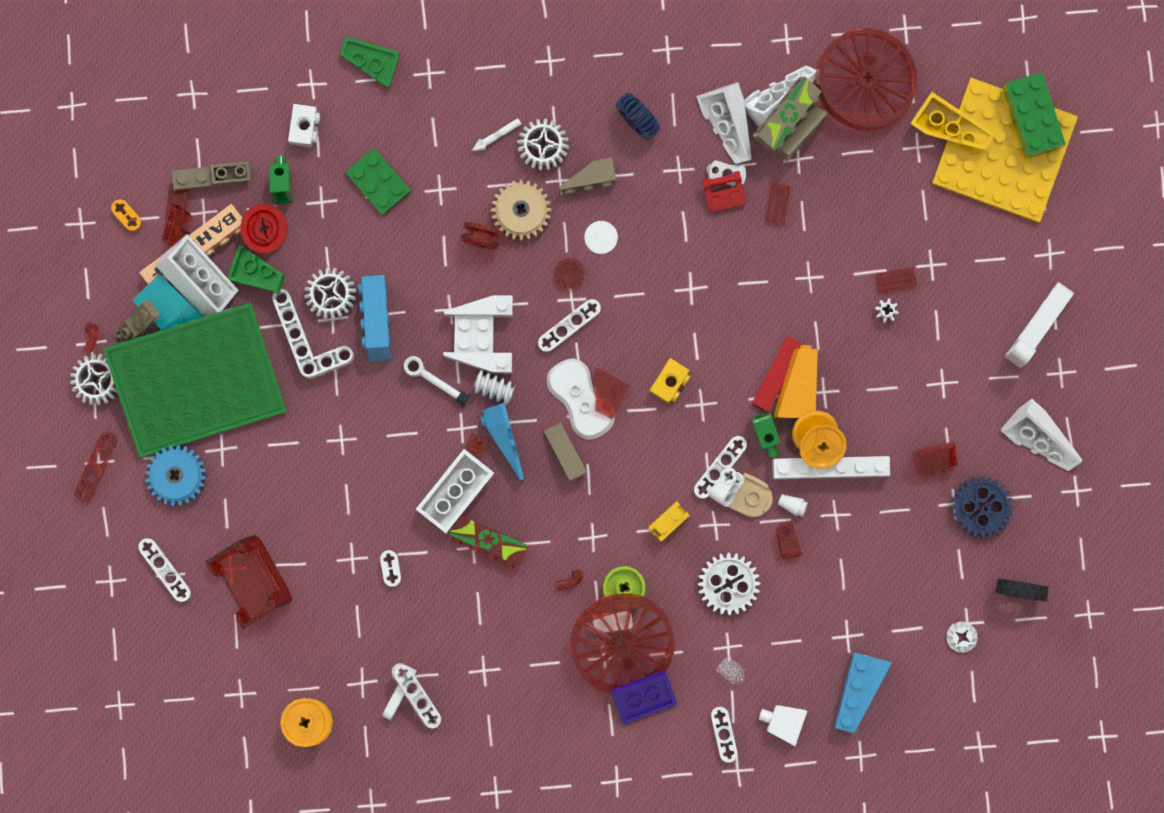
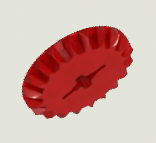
(274, 234)

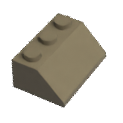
(803, 131)

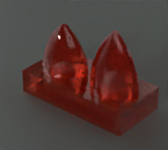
(172, 230)

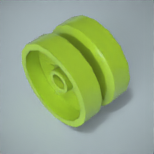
(621, 576)

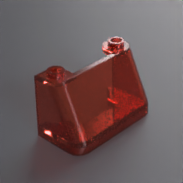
(251, 579)

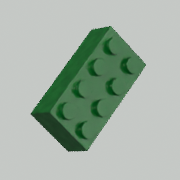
(1034, 115)

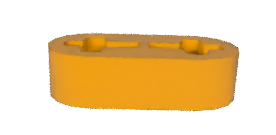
(129, 212)

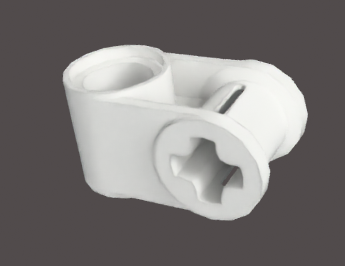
(726, 487)

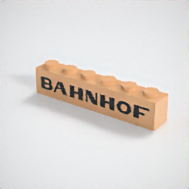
(207, 237)

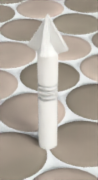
(481, 144)

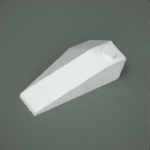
(761, 104)

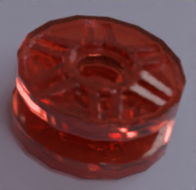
(481, 235)

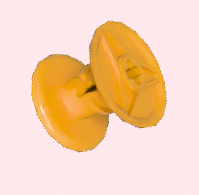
(819, 439)
(296, 714)

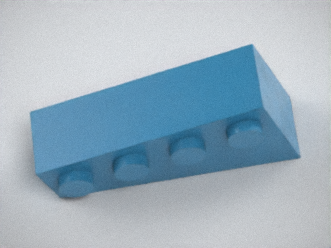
(375, 318)
(860, 687)

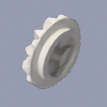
(963, 646)

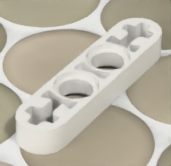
(567, 323)
(717, 465)
(163, 571)
(416, 695)

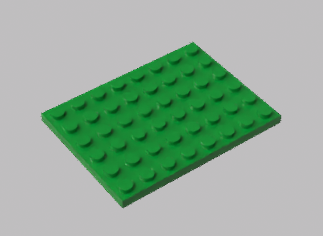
(195, 379)

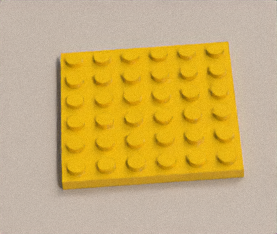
(1001, 172)

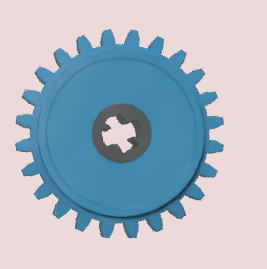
(189, 477)

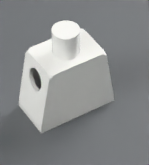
(784, 722)

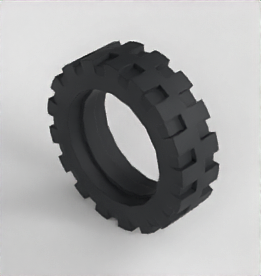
(1022, 590)

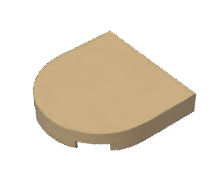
(752, 498)

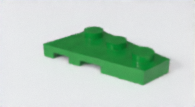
(371, 59)
(254, 272)

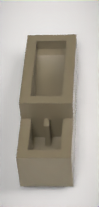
(565, 452)

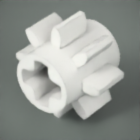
(882, 313)

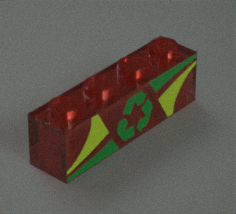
(488, 540)

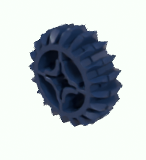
(637, 116)

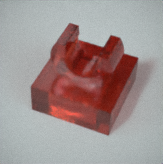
(477, 445)

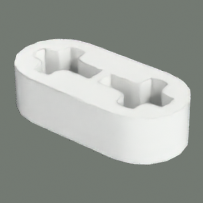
(395, 567)

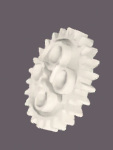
(738, 599)

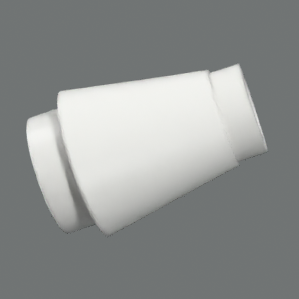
(793, 504)

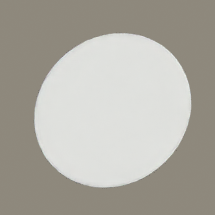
(601, 237)

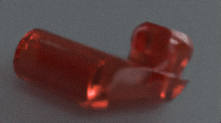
(93, 336)
(570, 583)

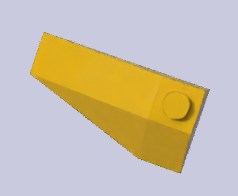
(949, 123)

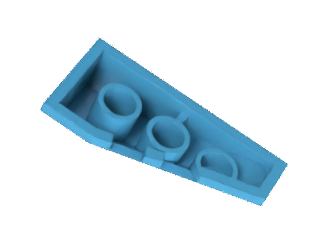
(499, 428)

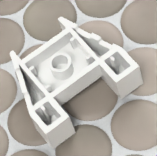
(475, 334)

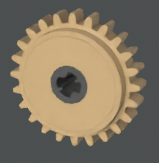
(534, 206)

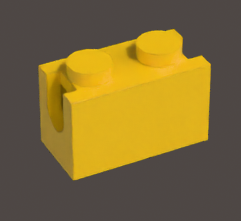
(668, 521)

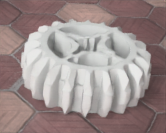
(551, 145)
(334, 286)
(103, 394)

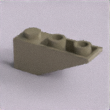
(595, 174)

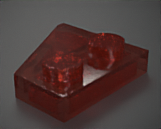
(608, 393)

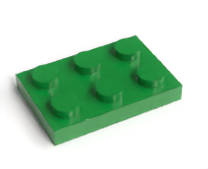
(378, 181)

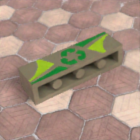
(787, 113)

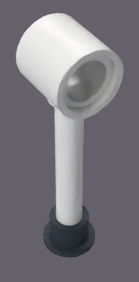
(461, 397)

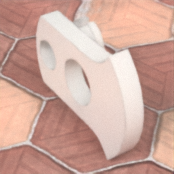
(720, 167)

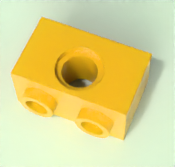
(676, 371)

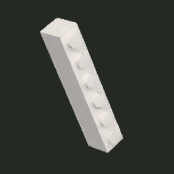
(846, 468)

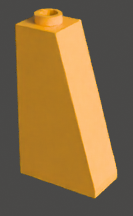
(800, 385)

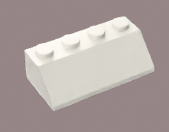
(196, 277)
(454, 491)

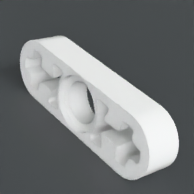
(396, 699)
(731, 738)

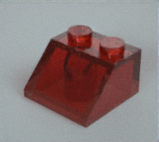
(935, 458)

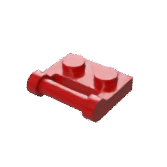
(725, 197)

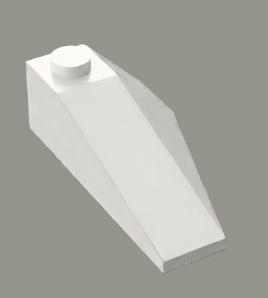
(728, 116)
(1037, 431)

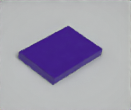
(644, 697)

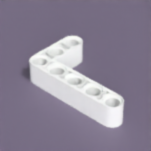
(1038, 326)
(302, 341)

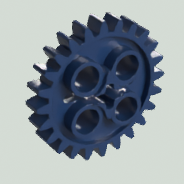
(994, 519)

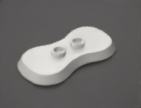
(573, 386)

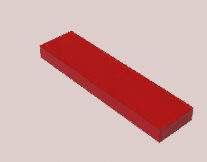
(776, 375)

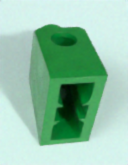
(281, 181)
(762, 425)

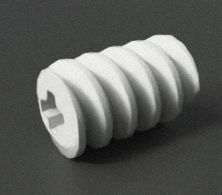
(493, 387)

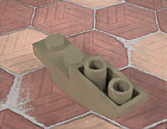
(211, 176)
(138, 323)

